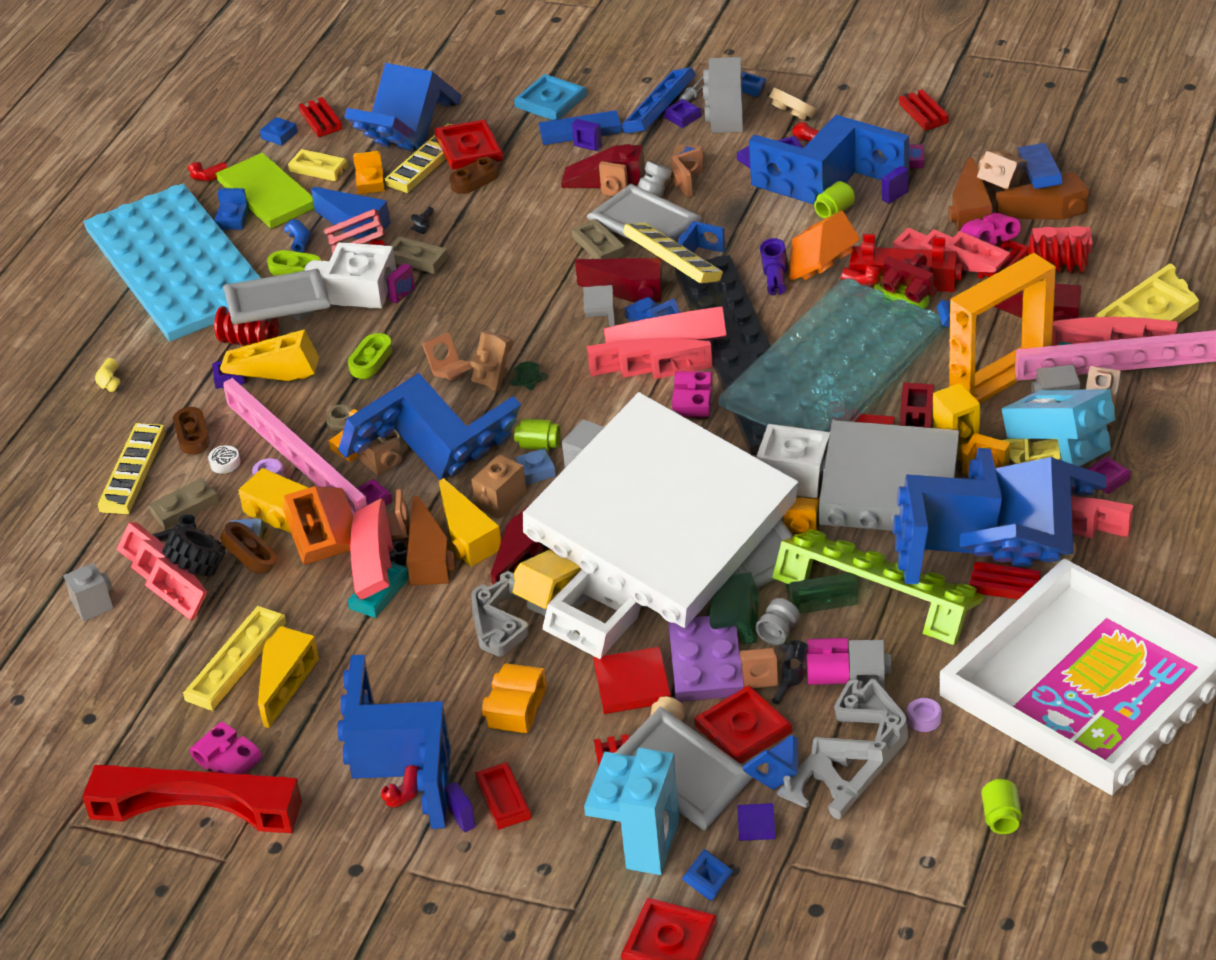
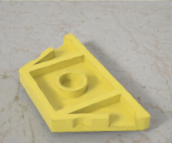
(1157, 297)

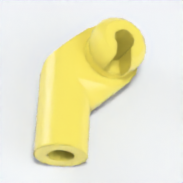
(105, 377)

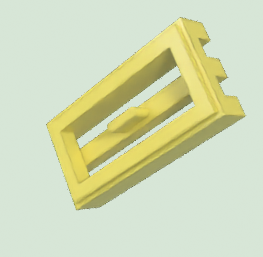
(318, 165)

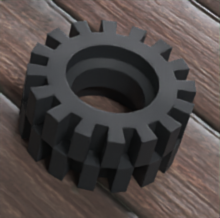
(194, 550)

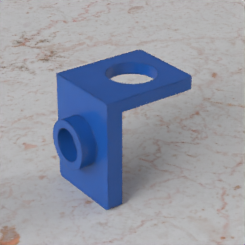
(695, 237)
(781, 760)

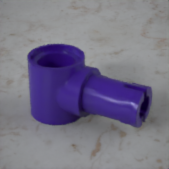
(774, 264)

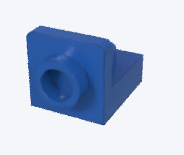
(232, 209)

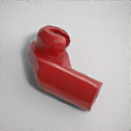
(804, 132)
(208, 174)
(868, 278)
(397, 796)

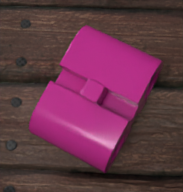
(993, 228)
(692, 394)
(827, 661)
(225, 752)

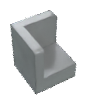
(599, 302)

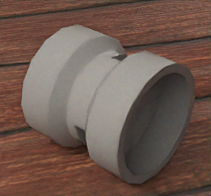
(655, 178)
(776, 623)

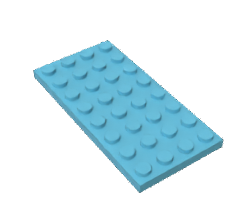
(171, 258)

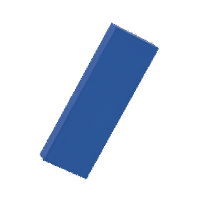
(561, 129)

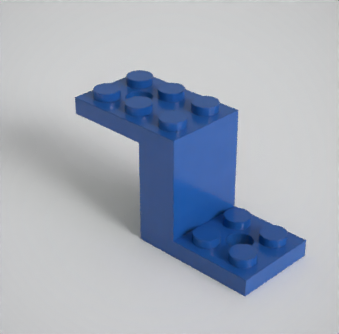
(403, 107)
(831, 156)
(429, 427)
(942, 508)
(1034, 512)
(392, 736)

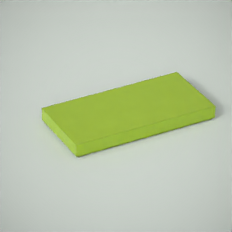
(268, 189)

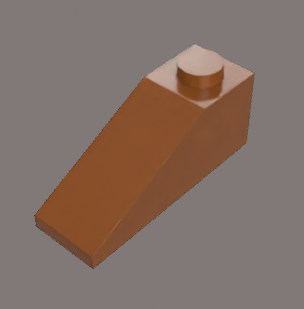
(969, 197)
(1045, 203)
(428, 548)

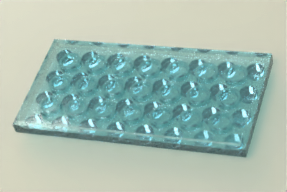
(833, 359)

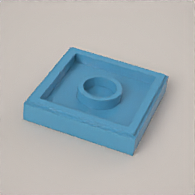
(550, 97)

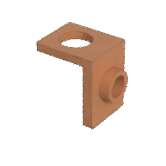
(680, 175)
(612, 177)
(451, 366)
(400, 518)
(759, 668)

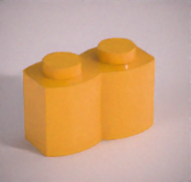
(514, 698)

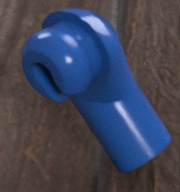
(300, 232)

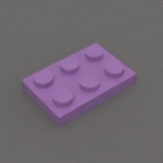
(705, 660)

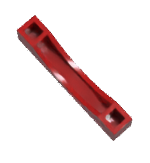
(124, 792)

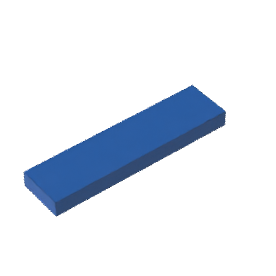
(658, 100)
(1040, 166)

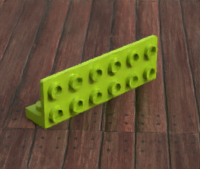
(947, 600)

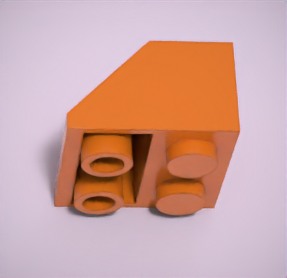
(821, 245)
(319, 522)

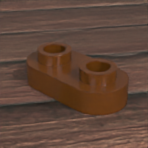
(474, 175)
(191, 430)
(248, 547)

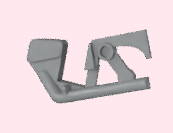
(496, 629)
(856, 704)

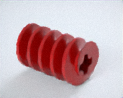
(1061, 254)
(243, 333)

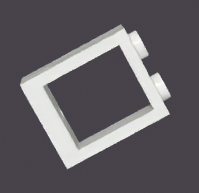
(594, 636)

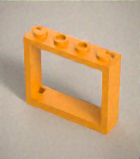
(1037, 281)

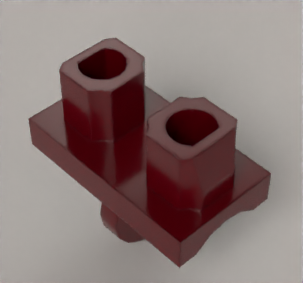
(910, 273)

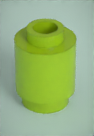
(834, 199)
(537, 434)
(1001, 806)

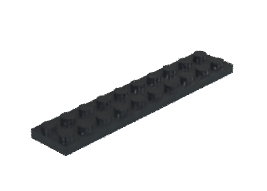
(744, 332)

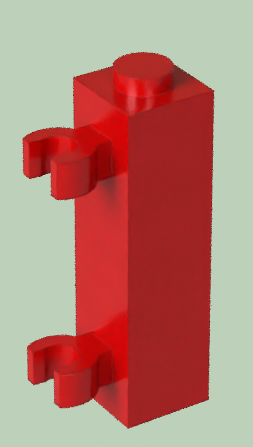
(943, 262)

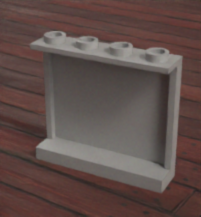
(870, 464)

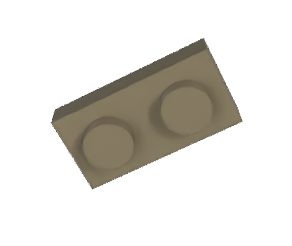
(598, 241)
(419, 254)
(186, 500)

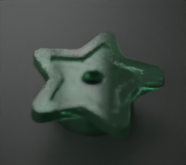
(528, 375)

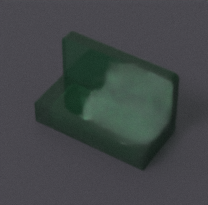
(823, 592)
(737, 606)

